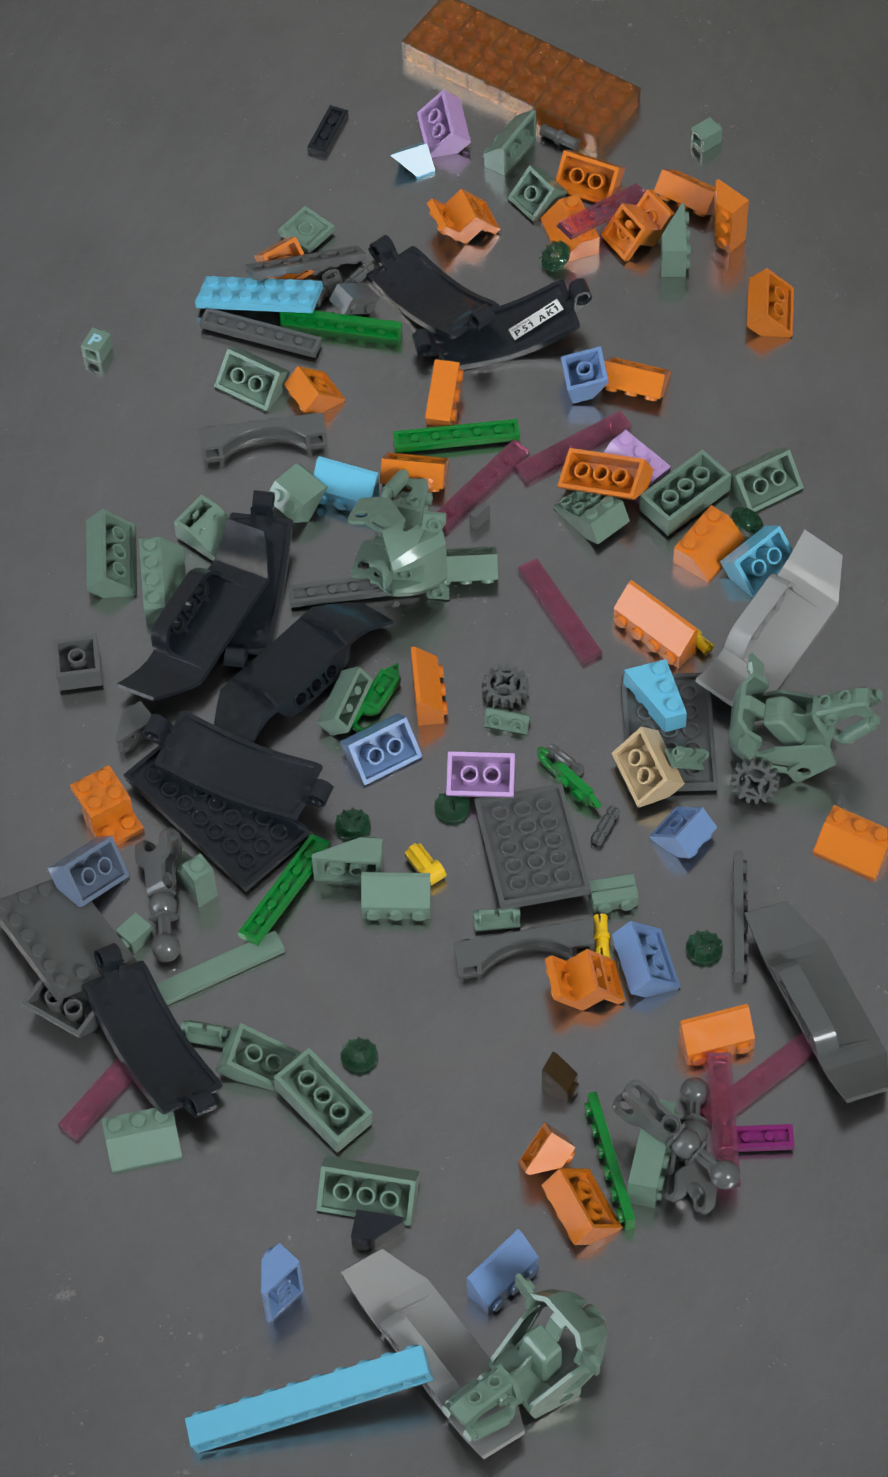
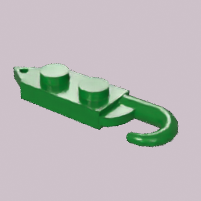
(378, 694)
(564, 775)

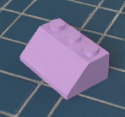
(444, 125)
(628, 445)
(480, 774)

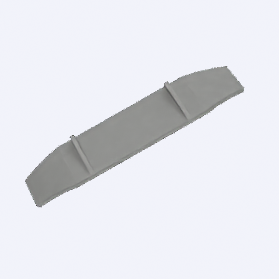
(780, 619)
(414, 1313)

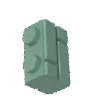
(613, 893)

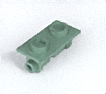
(506, 720)
(687, 757)
(496, 919)
(205, 1033)

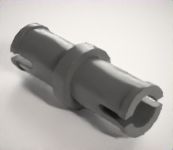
(559, 137)

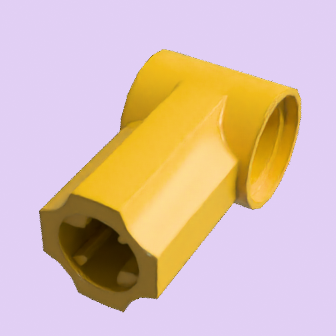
(423, 863)

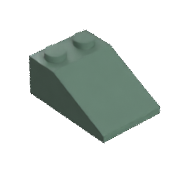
(348, 860)
(254, 1057)

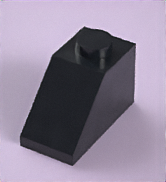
(375, 1229)

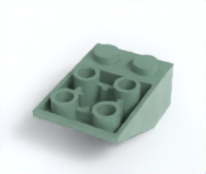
(676, 245)
(593, 514)
(202, 526)

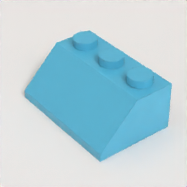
(345, 483)
(757, 559)

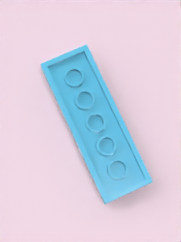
(259, 295)

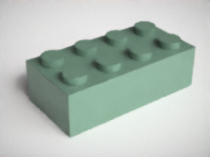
(685, 492)
(323, 1100)
(650, 1166)

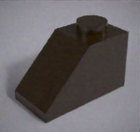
(559, 1078)

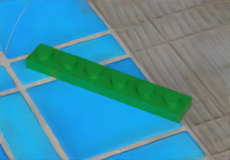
(344, 324)
(456, 435)
(282, 891)
(611, 1170)

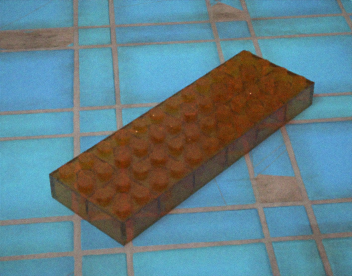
(521, 72)

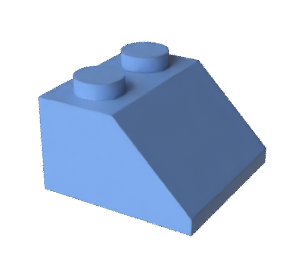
(585, 374)
(684, 831)

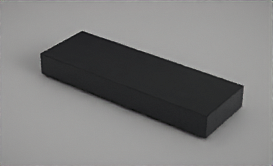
(327, 130)

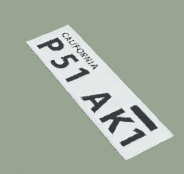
(535, 319)

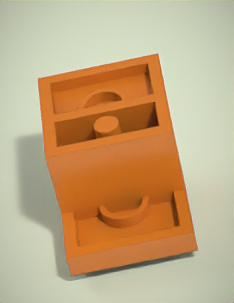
(463, 216)
(637, 225)
(107, 806)
(584, 980)

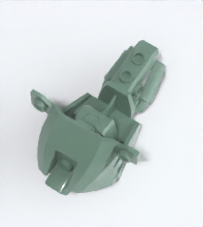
(410, 546)
(799, 721)
(530, 1360)

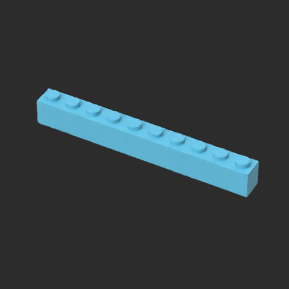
(309, 1398)

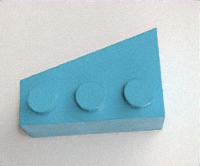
(658, 693)

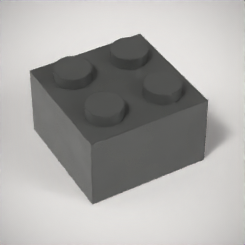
(77, 662)

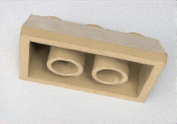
(647, 767)

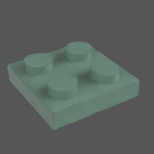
(308, 229)

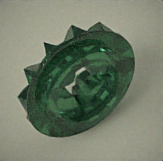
(556, 262)
(747, 519)
(446, 813)
(350, 832)
(700, 954)
(356, 1063)

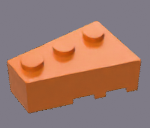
(444, 393)

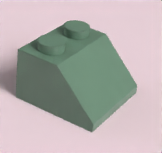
(536, 193)
(298, 493)

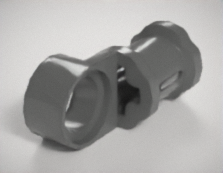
(330, 281)

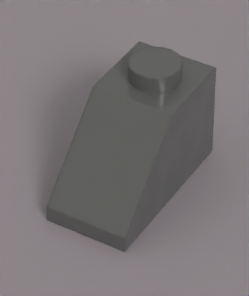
(131, 726)

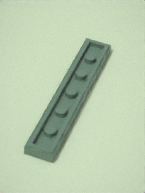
(220, 968)

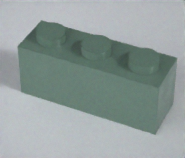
(345, 701)

